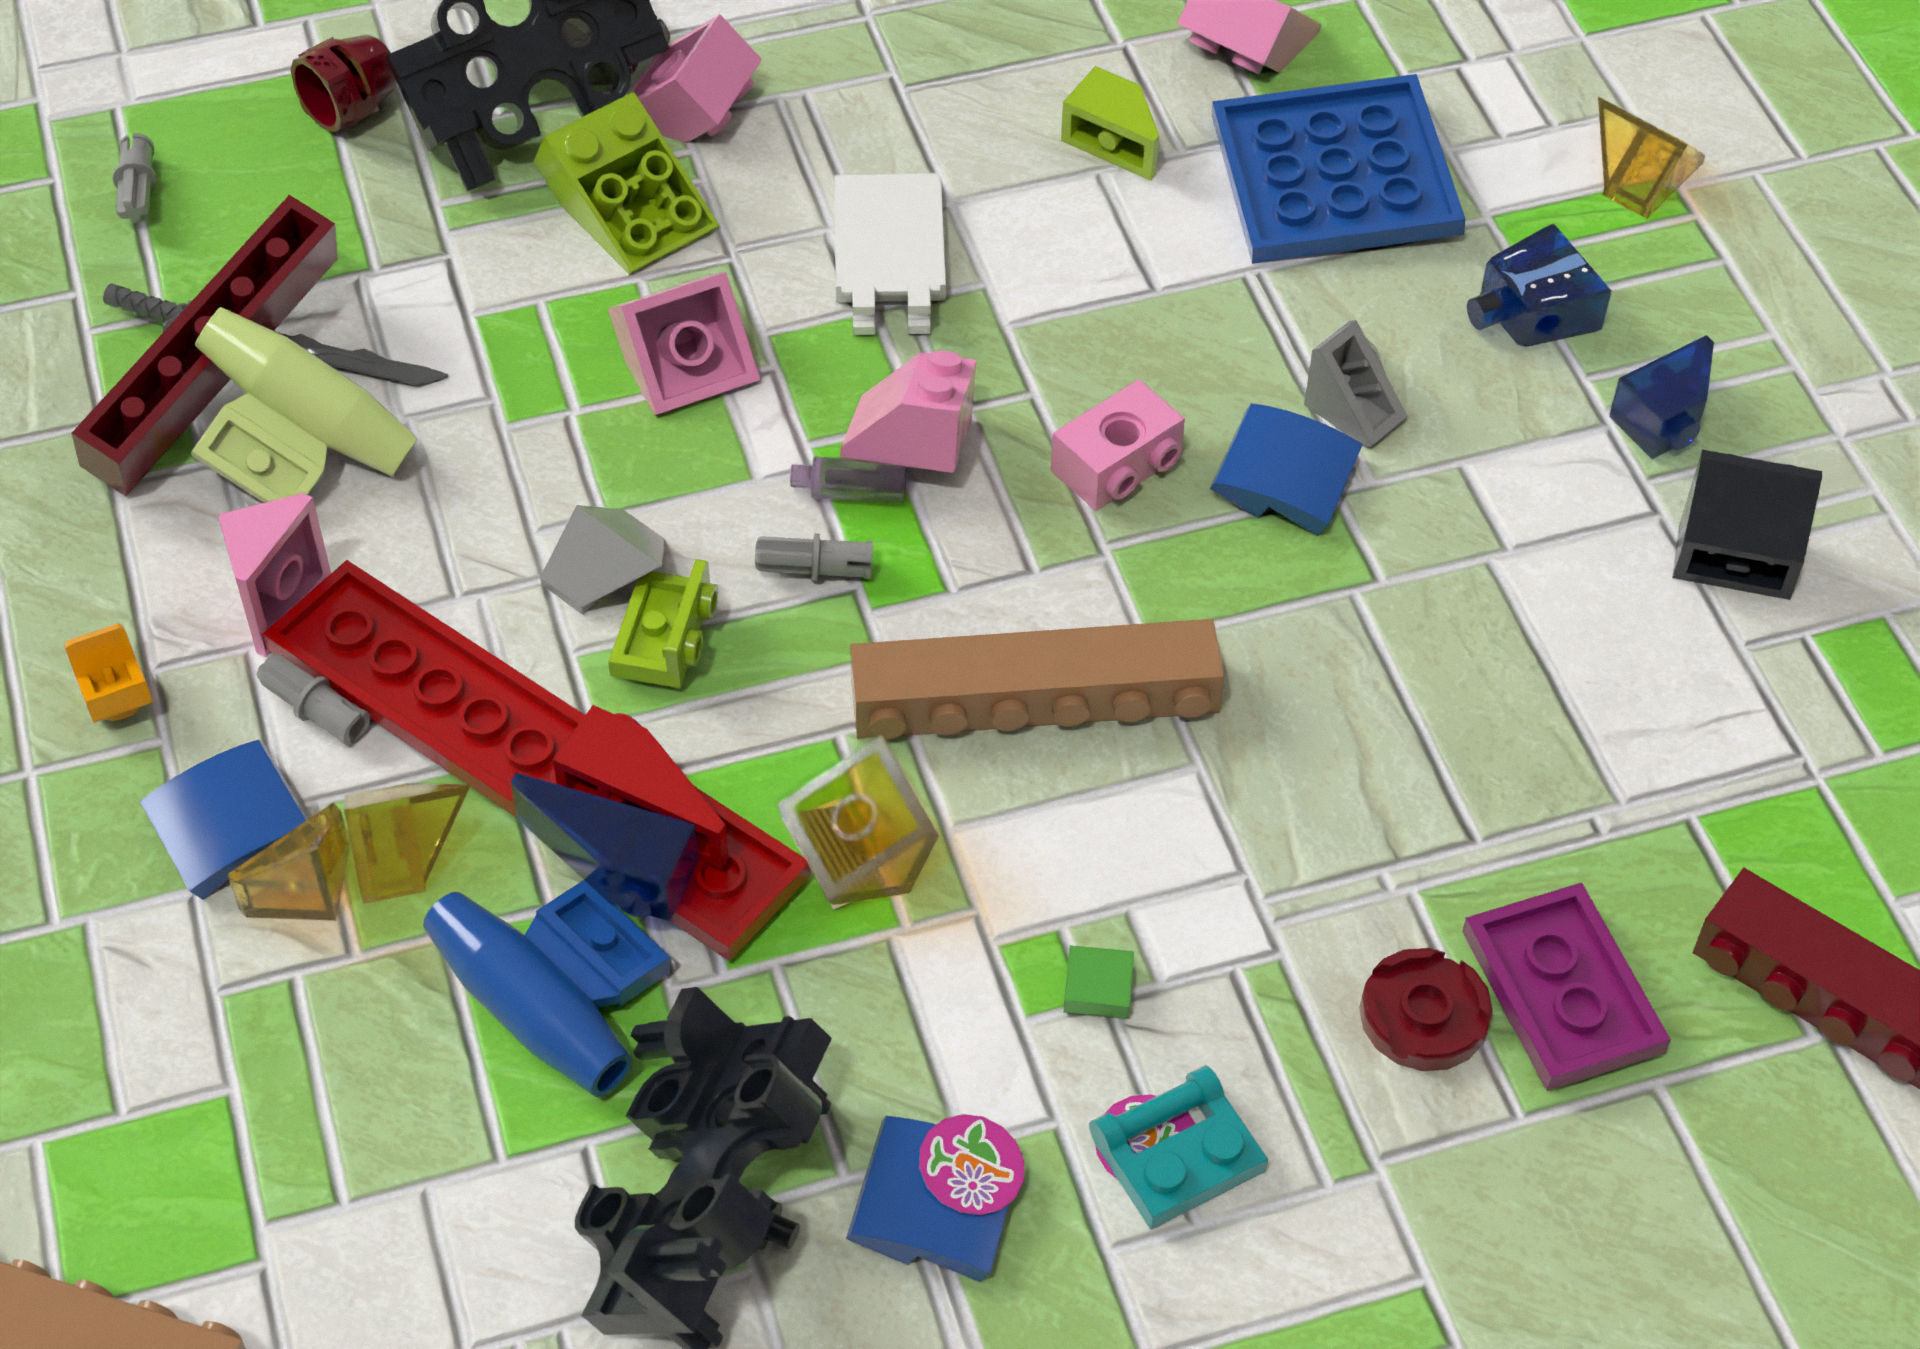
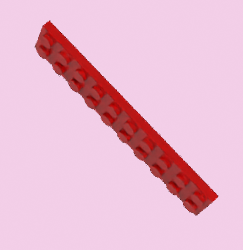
(495, 722)

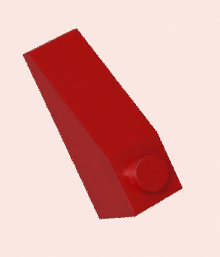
(626, 764)

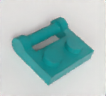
(1187, 1165)

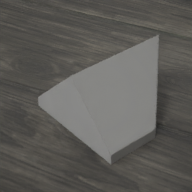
(1351, 386)
(599, 555)

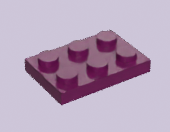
(1565, 986)

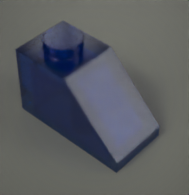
(1665, 399)

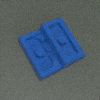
(1287, 466)
(222, 814)
(904, 1217)

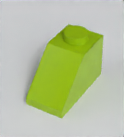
(1112, 122)

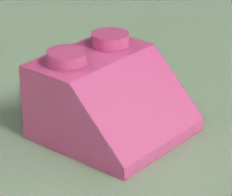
(1256, 30)
(697, 81)
(685, 342)
(916, 414)

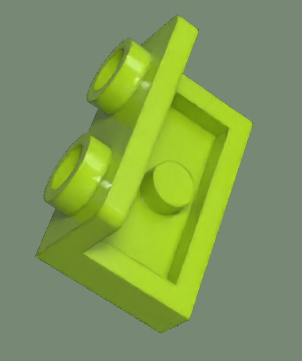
(663, 627)

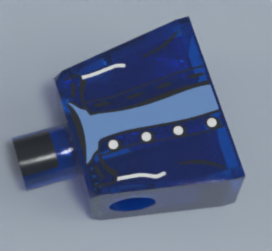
(1540, 291)

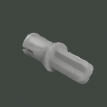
(134, 177)
(814, 556)
(313, 699)

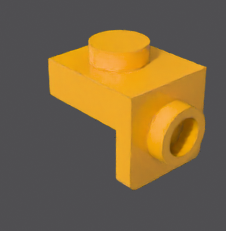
(108, 673)

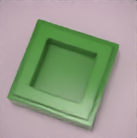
(1099, 981)

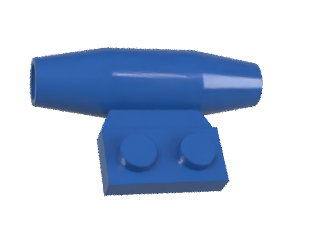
(553, 977)

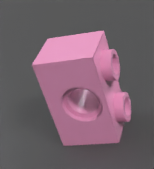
(1117, 445)

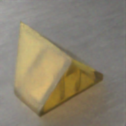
(1641, 160)
(399, 835)
(297, 873)

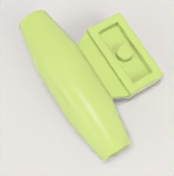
(292, 411)

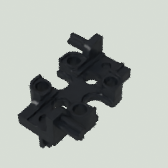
(453, 109)
(718, 1109)

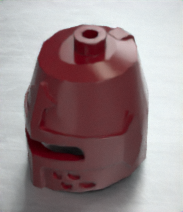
(343, 80)

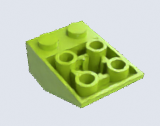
(624, 184)

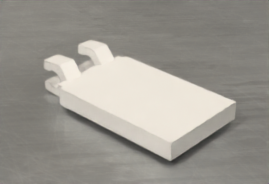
(889, 245)

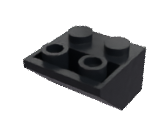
(1746, 524)

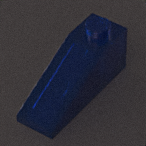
(618, 849)

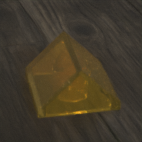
(861, 827)

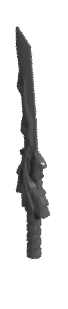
(356, 360)

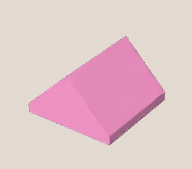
(274, 558)

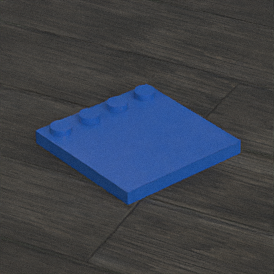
(1336, 168)

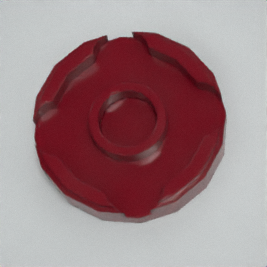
(1425, 1009)

